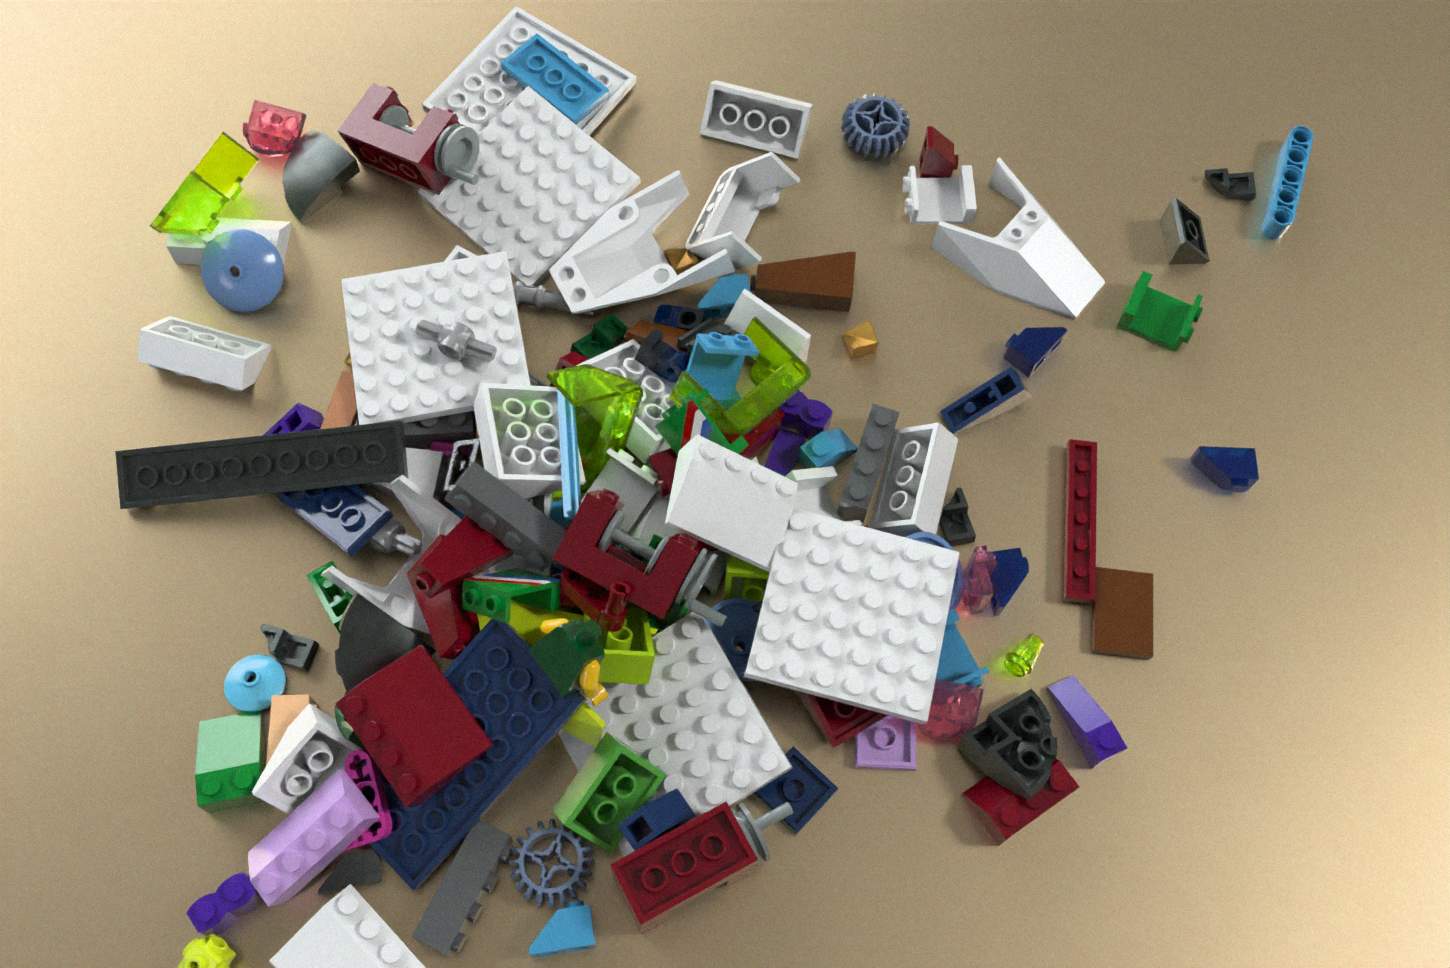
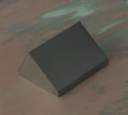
(1183, 235)

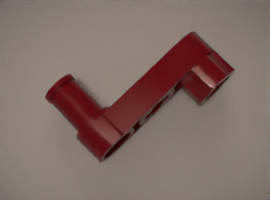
(594, 600)

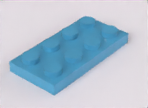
(555, 78)

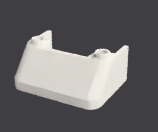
(734, 207)

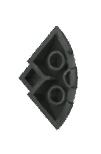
(315, 173)
(370, 642)
(1014, 745)

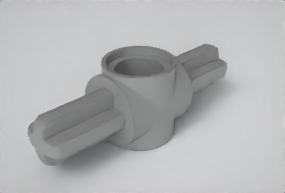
(456, 340)
(394, 537)

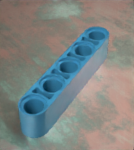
(1287, 182)

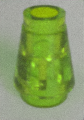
(1023, 656)

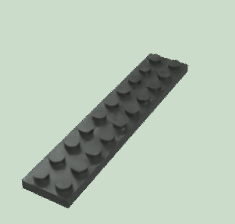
(261, 464)

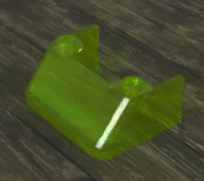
(206, 190)
(776, 376)
(603, 411)

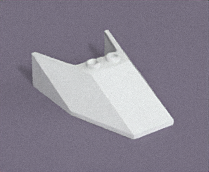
(620, 257)
(1028, 258)
(398, 597)

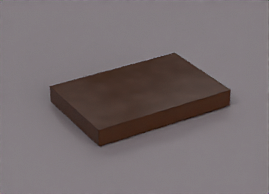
(1123, 613)

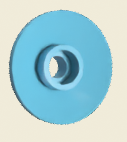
(257, 694)

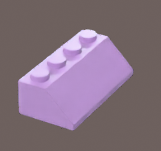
(309, 839)

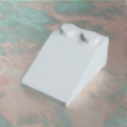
(303, 760)

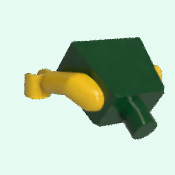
(572, 657)

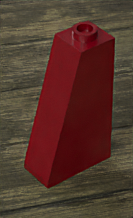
(458, 556)
(446, 620)

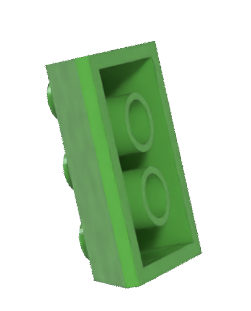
(607, 792)

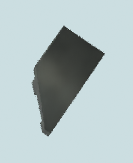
(1233, 185)
(956, 522)
(290, 648)
(354, 869)

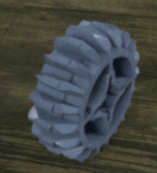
(886, 136)
(526, 854)

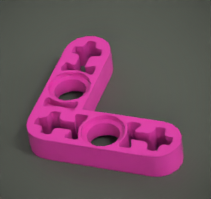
(380, 800)

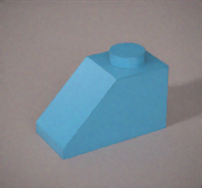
(723, 296)
(826, 450)
(566, 931)

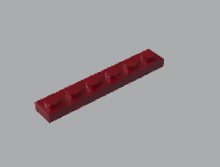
(1080, 522)

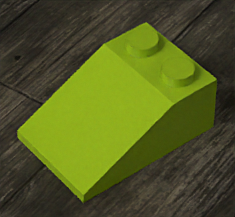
(627, 651)

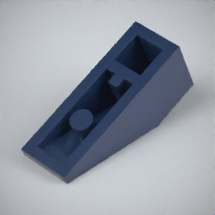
(986, 401)

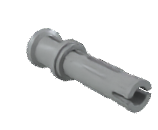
(541, 297)

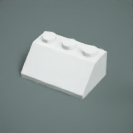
(788, 332)

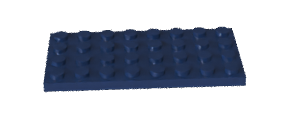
(519, 715)

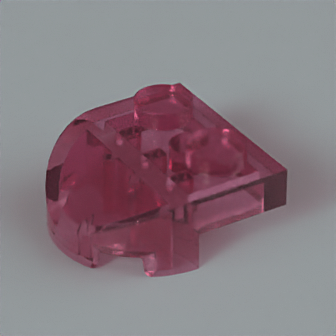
(273, 129)
(977, 584)
(952, 710)

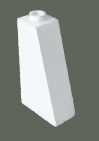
(424, 470)

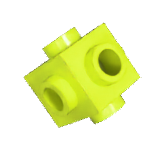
(207, 953)

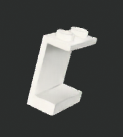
(940, 198)
(630, 482)
(811, 491)

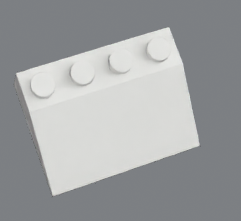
(644, 436)
(521, 437)
(730, 502)
(345, 936)

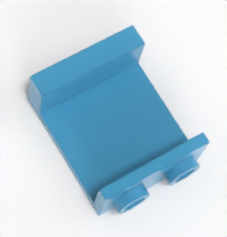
(718, 362)
(955, 659)

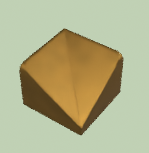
(680, 259)
(861, 340)

